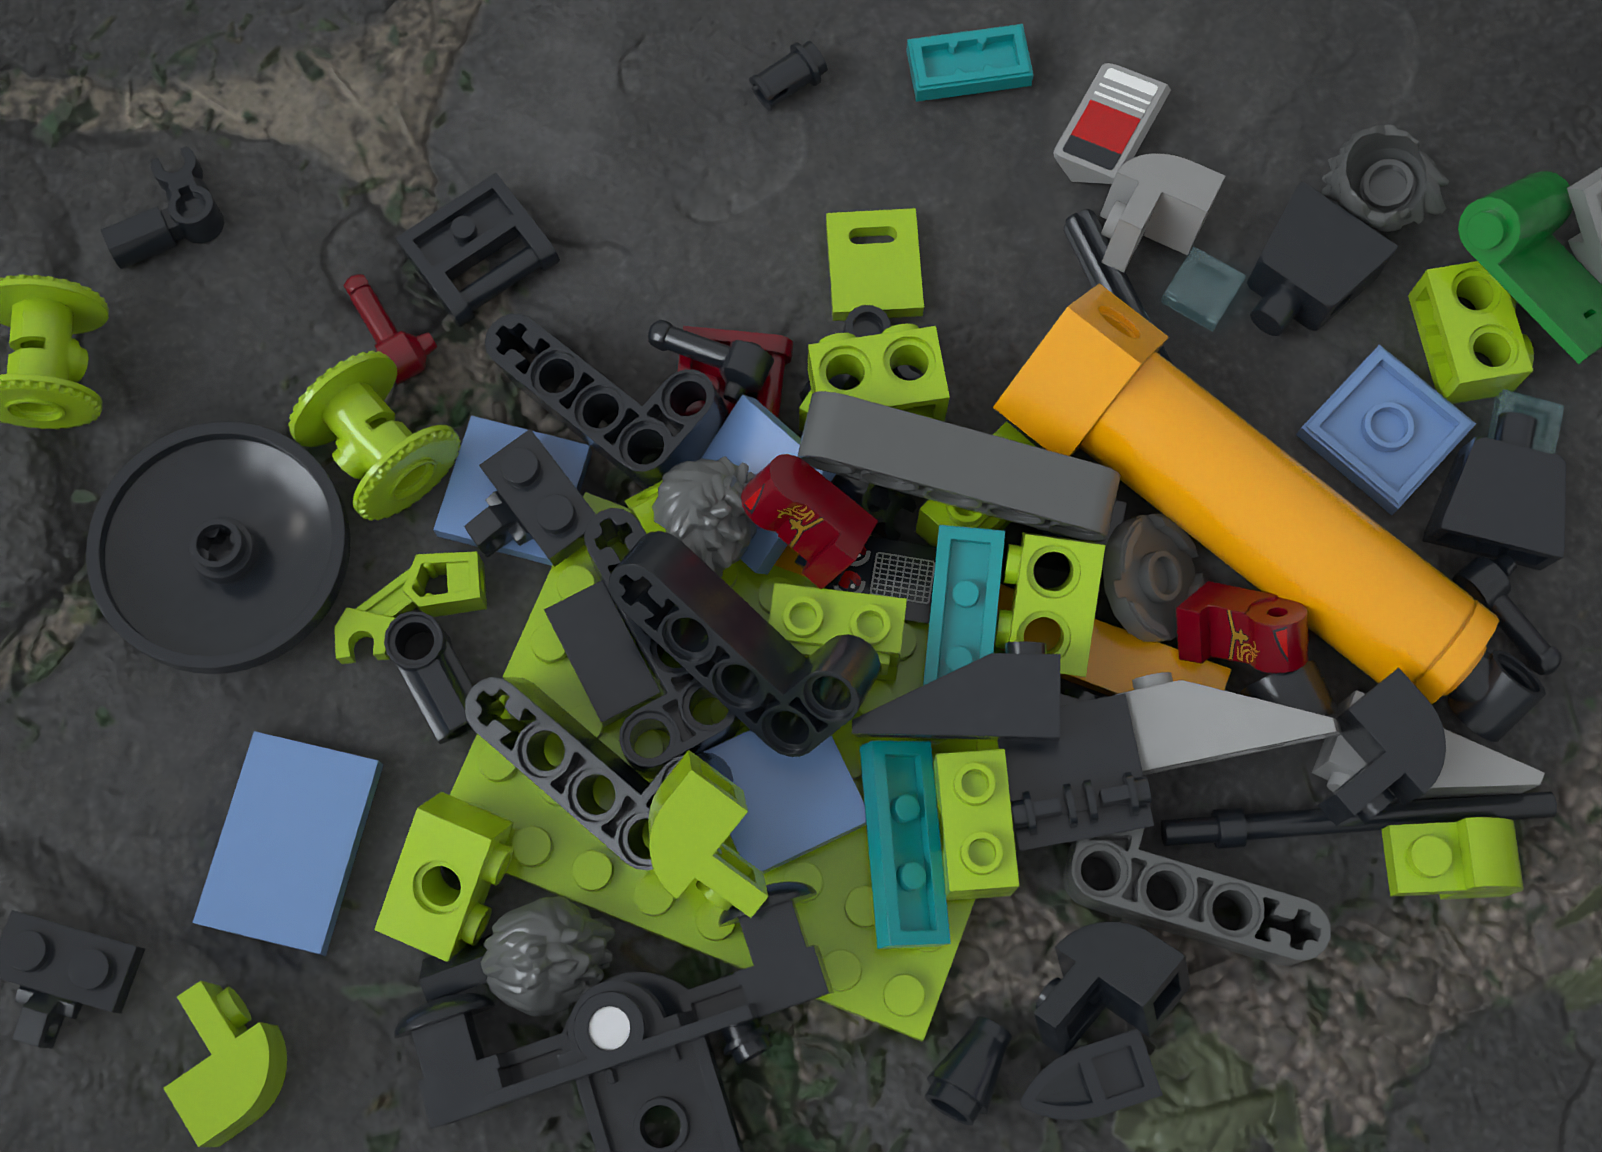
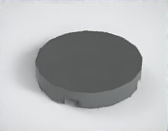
(1149, 575)

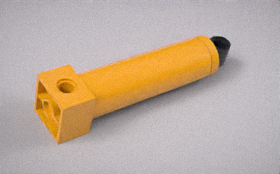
(1261, 511)

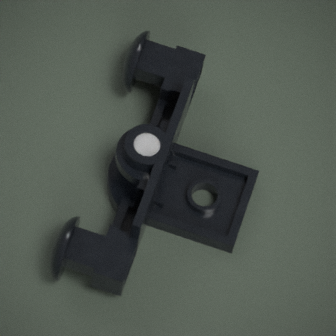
(628, 1040)

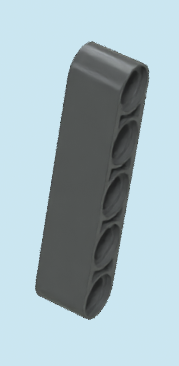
(958, 466)

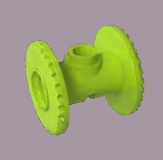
(47, 361)
(371, 446)

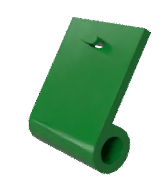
(1515, 244)

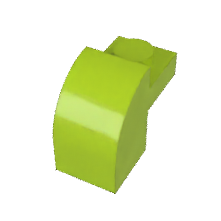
(686, 837)
(1453, 859)
(240, 1075)

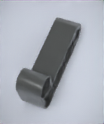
(1195, 896)

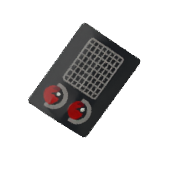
(894, 570)

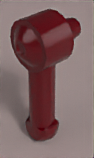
(404, 349)

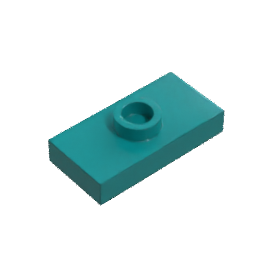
(969, 62)

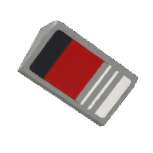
(1109, 124)

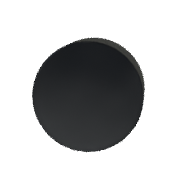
(1297, 689)

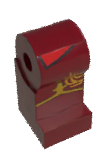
(808, 516)
(1243, 628)

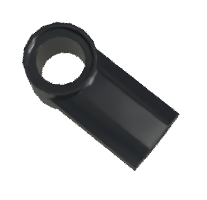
(436, 680)

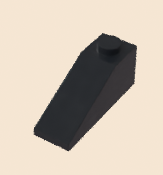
(989, 699)

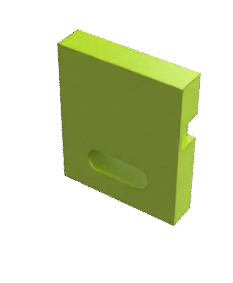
(875, 272)

